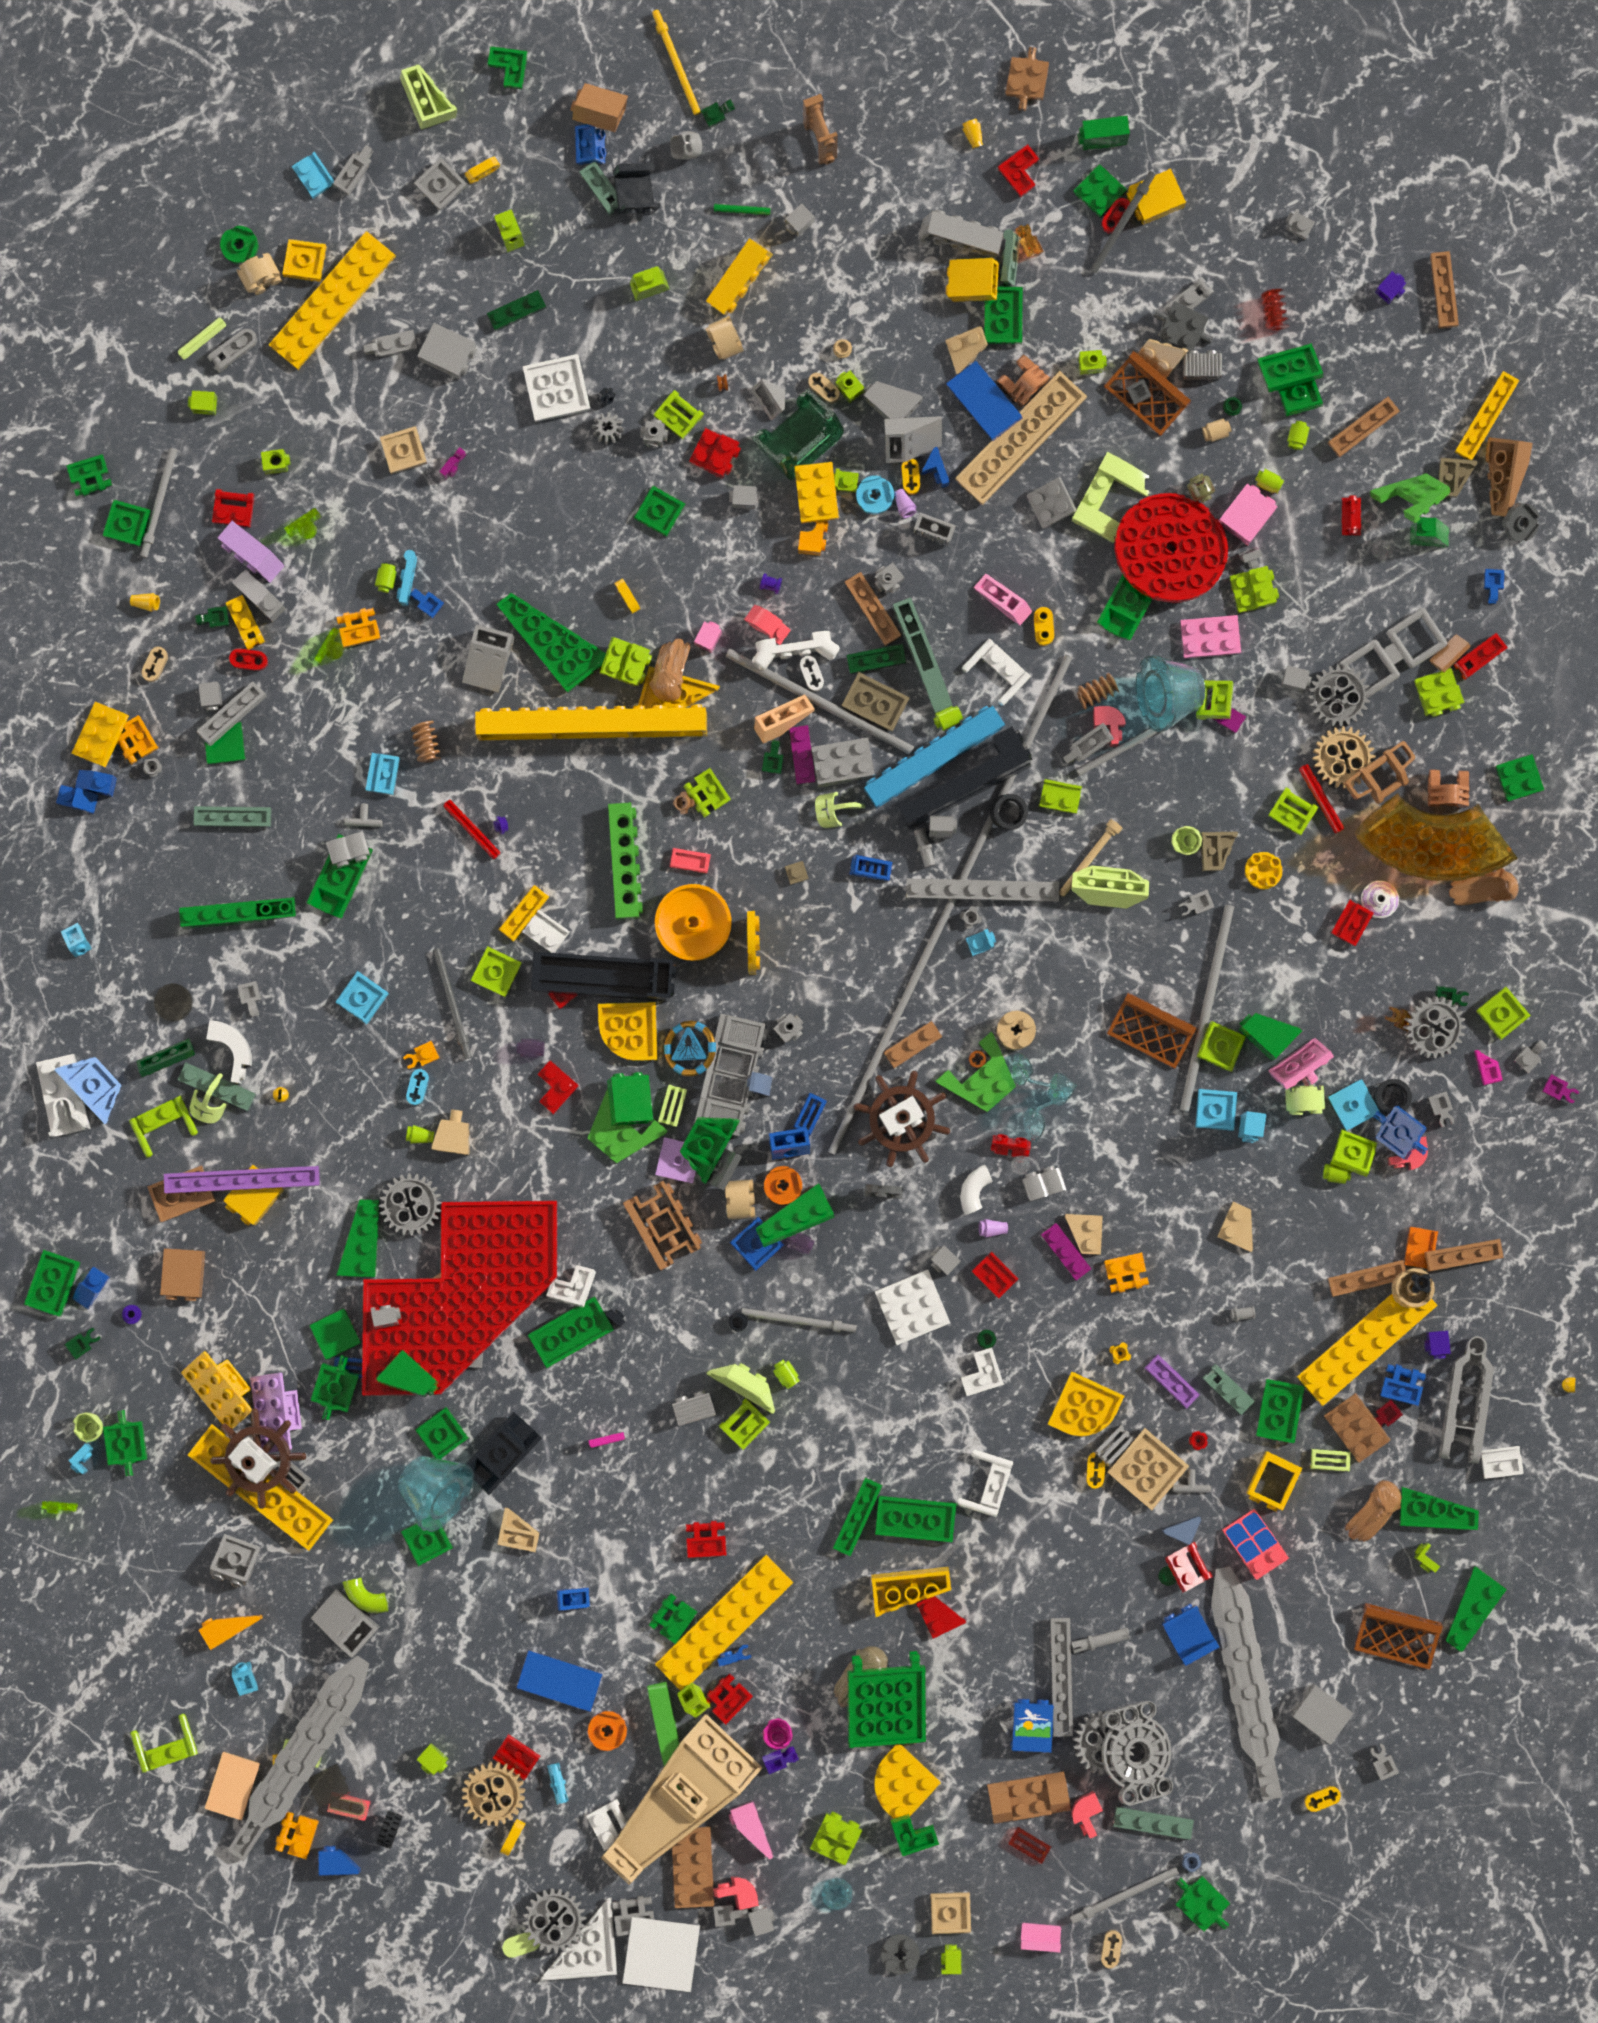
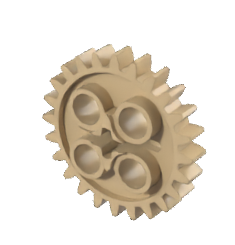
(1326, 761)
(510, 1788)

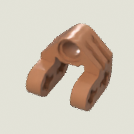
(1027, 383)
(1448, 794)

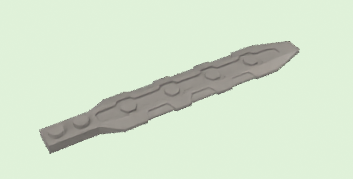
(1246, 1678)
(301, 1754)

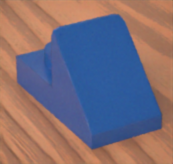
(936, 464)
(77, 799)
(90, 1287)

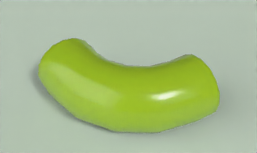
(363, 1599)

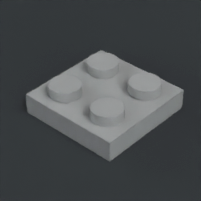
(440, 184)
(1051, 503)

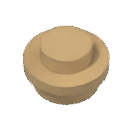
(842, 348)

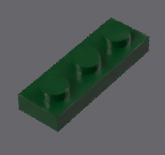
(516, 310)
(876, 659)
(165, 1057)

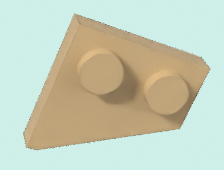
(965, 347)
(1162, 356)
(1238, 1227)
(1087, 1232)
(517, 1532)

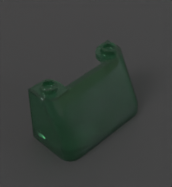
(801, 436)

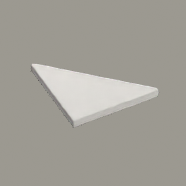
(592, 1954)

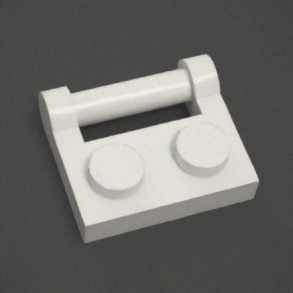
(603, 1825)

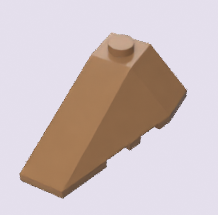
(1507, 468)

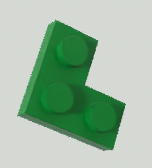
(513, 61)
(913, 1840)

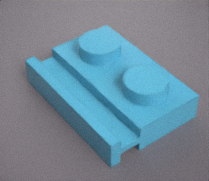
(313, 175)
(382, 773)

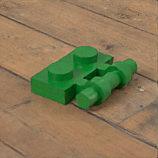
(88, 469)
(677, 1622)

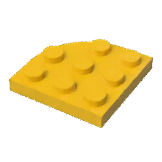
(753, 926)
(629, 1029)
(1084, 1407)
(902, 1782)

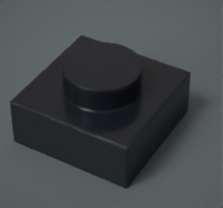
(616, 1316)

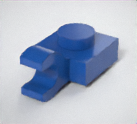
(1493, 582)
(428, 604)
(729, 1657)

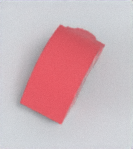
(767, 623)
(1112, 719)
(1414, 1161)
(1083, 1809)
(743, 1892)

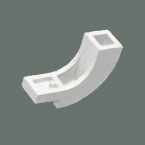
(235, 1040)

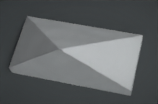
(770, 397)

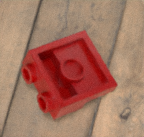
(715, 453)

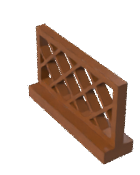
(1159, 381)
(1160, 1015)
(1398, 1619)

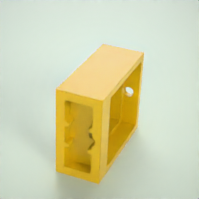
(1296, 1470)

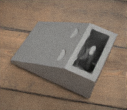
(911, 437)
(487, 658)
(345, 1623)

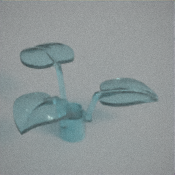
(1060, 1091)

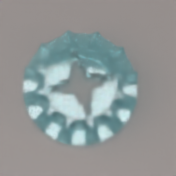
(840, 1902)

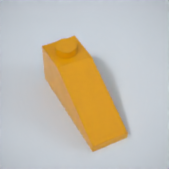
(222, 1629)

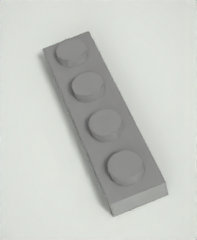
(231, 713)

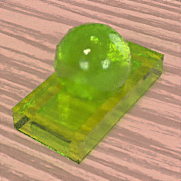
(304, 525)
(331, 648)

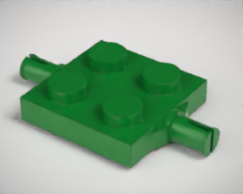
(334, 1387)
(125, 1443)
(1202, 1903)

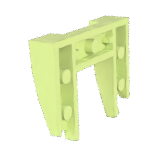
(1111, 469)

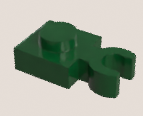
(1450, 993)
(80, 1345)

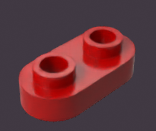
(1114, 214)
(249, 659)

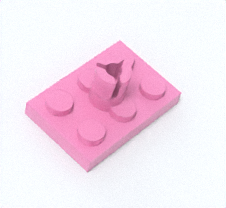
(1301, 1065)

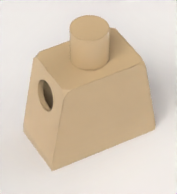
(452, 1135)

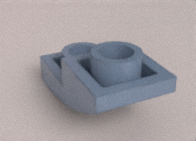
(759, 1083)

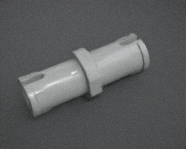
(924, 848)

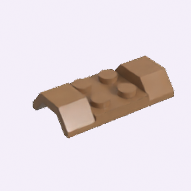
(1029, 1797)

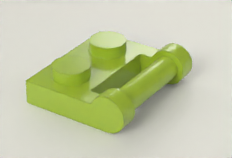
(676, 420)
(1221, 700)
(1289, 816)
(748, 1429)

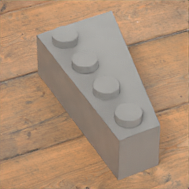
(960, 234)

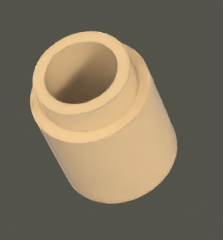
(1216, 430)

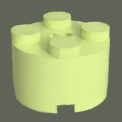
(1305, 1099)

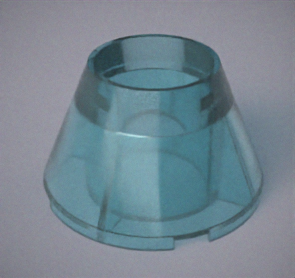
(1168, 691)
(434, 1490)

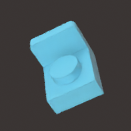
(76, 940)
(981, 942)
(81, 1456)
(244, 1678)

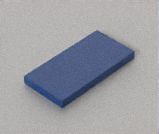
(984, 401)
(559, 1680)

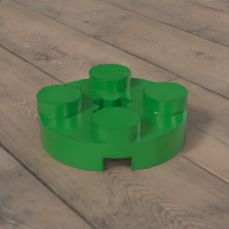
(235, 235)

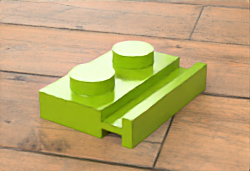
(1060, 796)

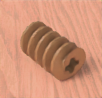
(1097, 690)
(424, 742)

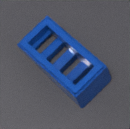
(855, 862)

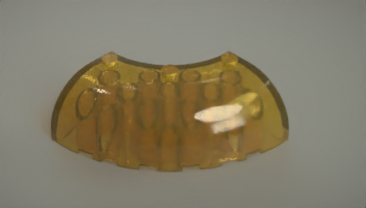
(1433, 844)

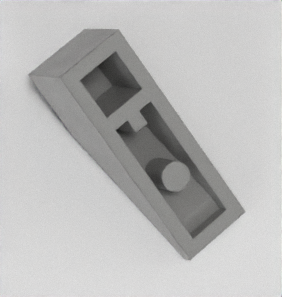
(259, 595)

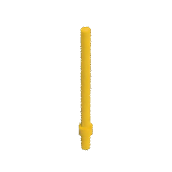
(662, 29)

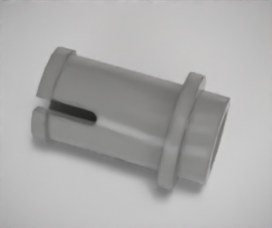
(1242, 1313)

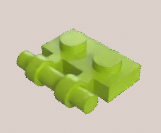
(712, 790)

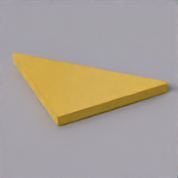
(692, 692)

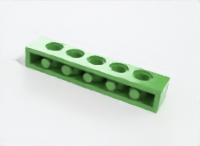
(617, 812)

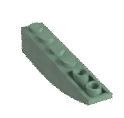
(922, 654)

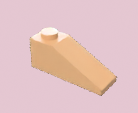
(782, 718)

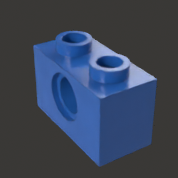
(789, 1143)

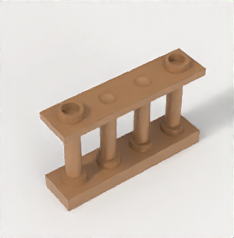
(814, 119)

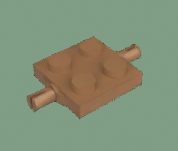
(1027, 78)

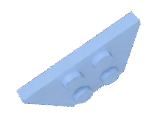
(92, 1085)

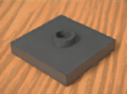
(724, 1169)

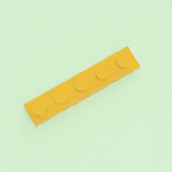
(1487, 416)

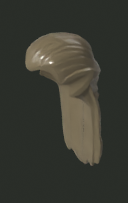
(872, 1658)

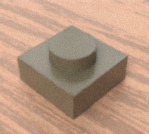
(796, 873)

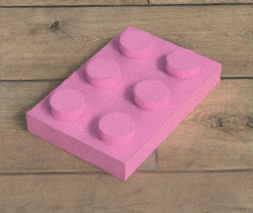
(1210, 637)

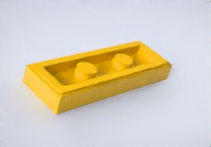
(523, 913)

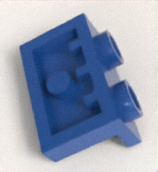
(590, 144)

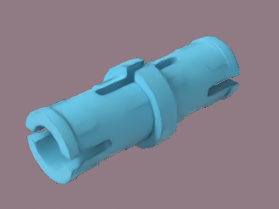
(557, 1783)

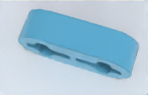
(421, 1088)

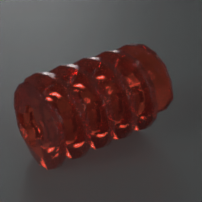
(1273, 309)

